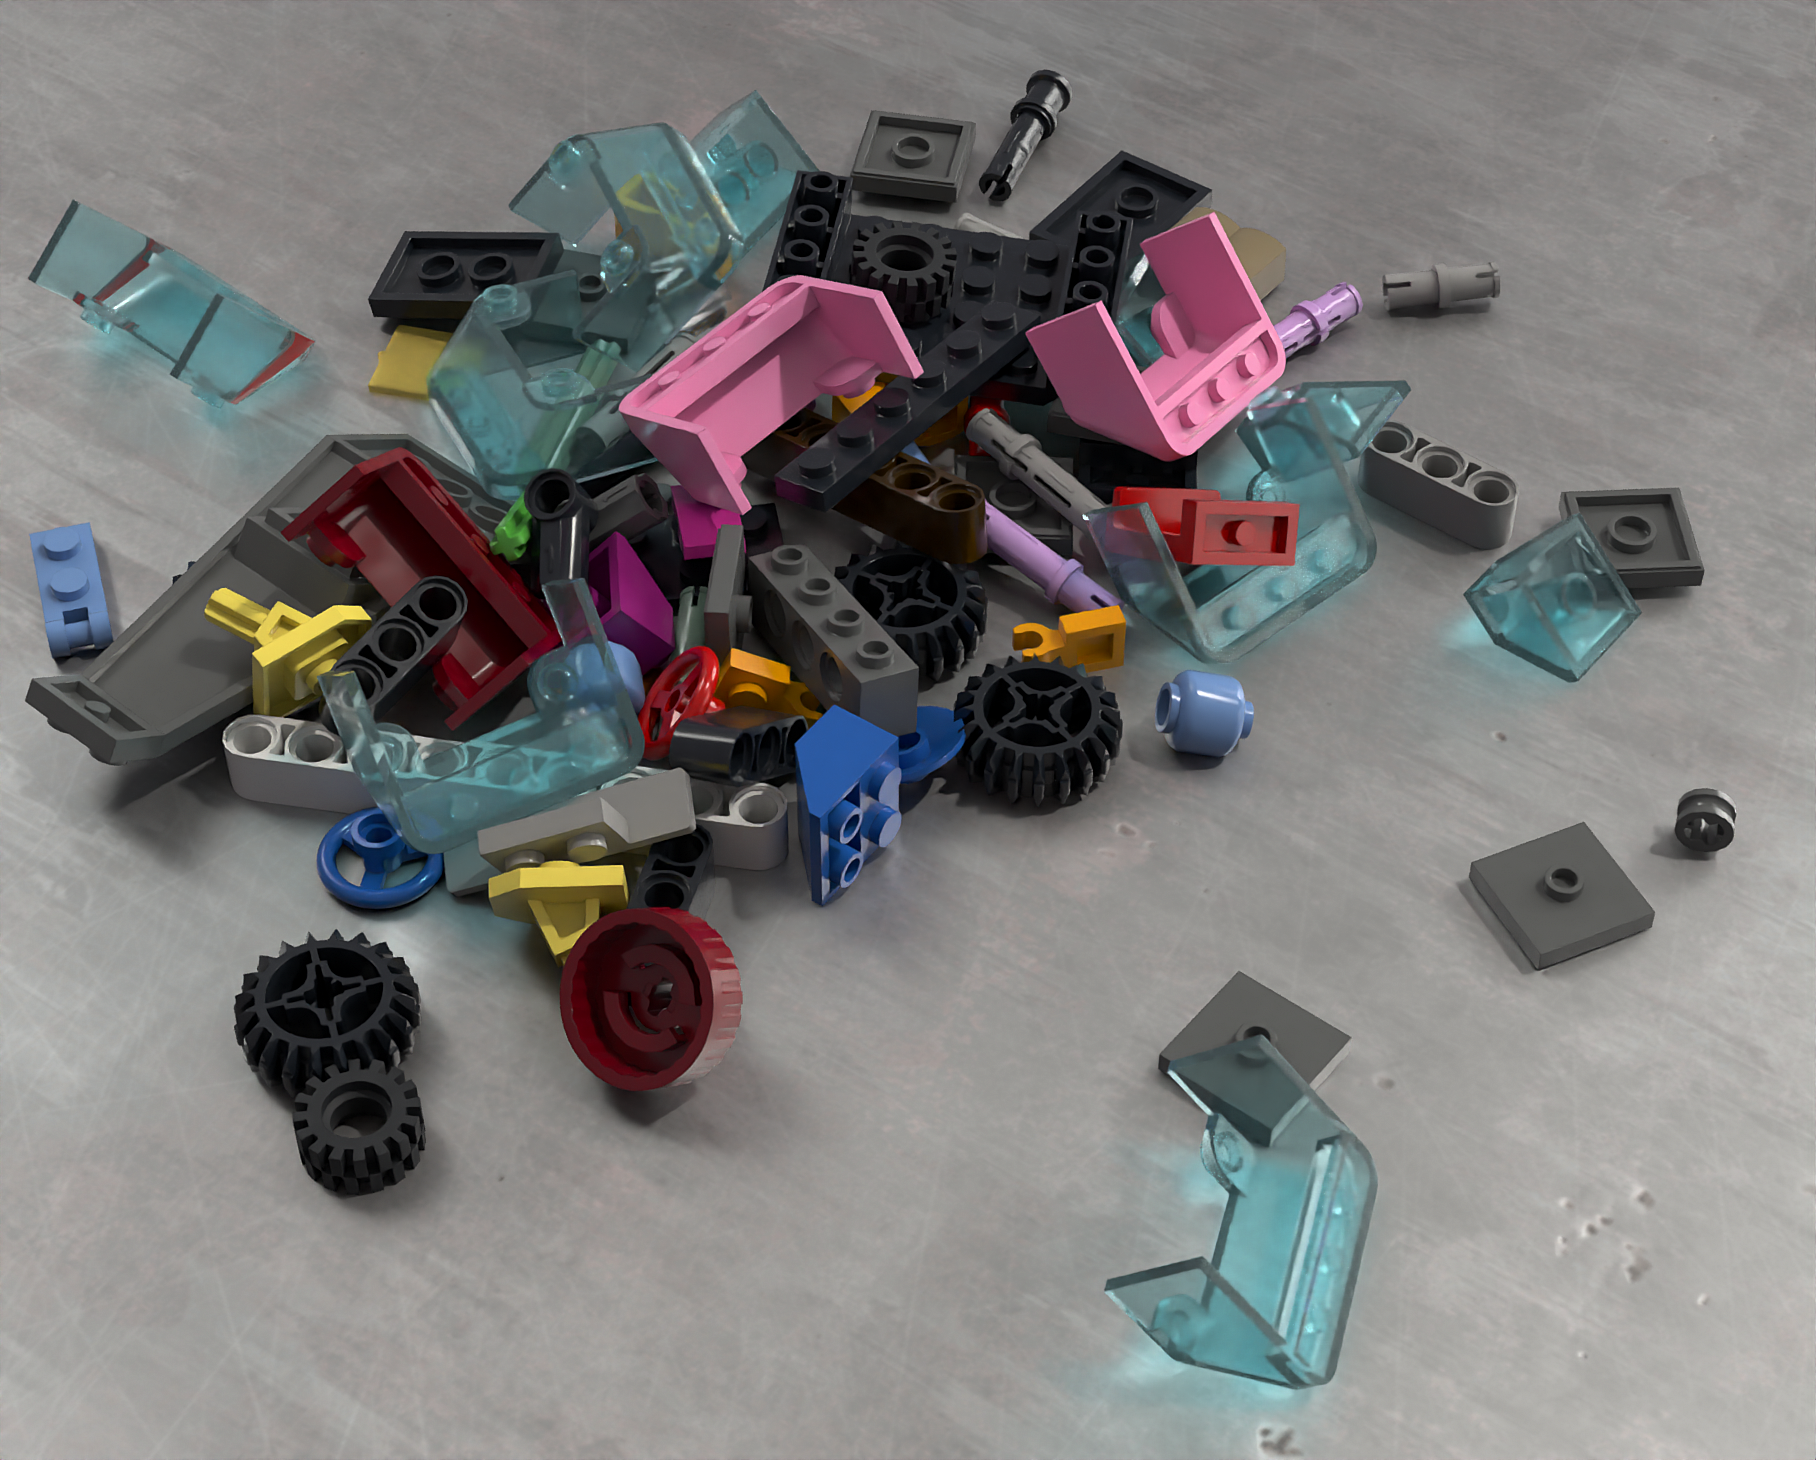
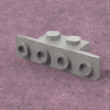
(577, 830)

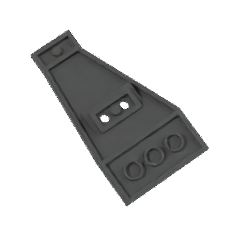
(182, 673)

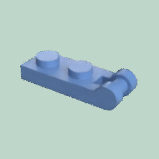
(71, 589)

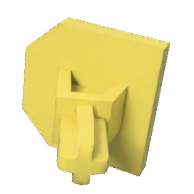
(287, 646)
(559, 899)

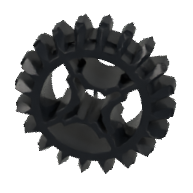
(922, 603)
(1034, 744)
(285, 1019)

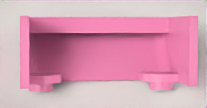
(1212, 340)
(760, 372)

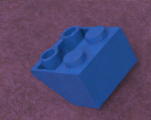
(844, 798)

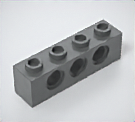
(831, 639)

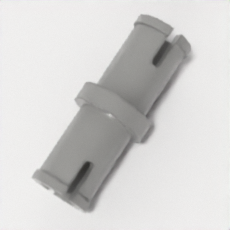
(1441, 285)

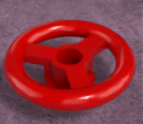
(682, 701)

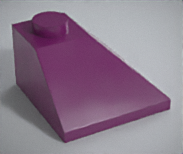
(630, 603)

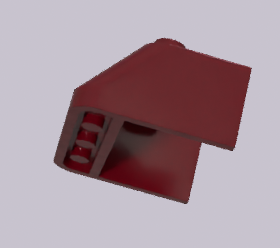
(405, 527)

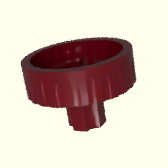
(687, 988)

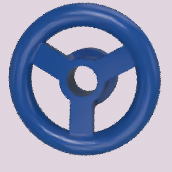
(382, 853)

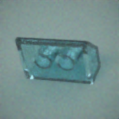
(751, 164)

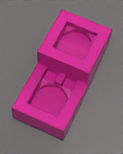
(699, 523)

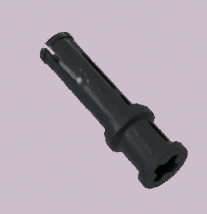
(1032, 121)

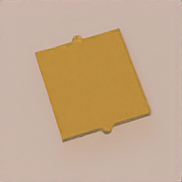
(408, 361)

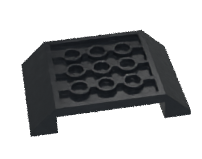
(1029, 274)

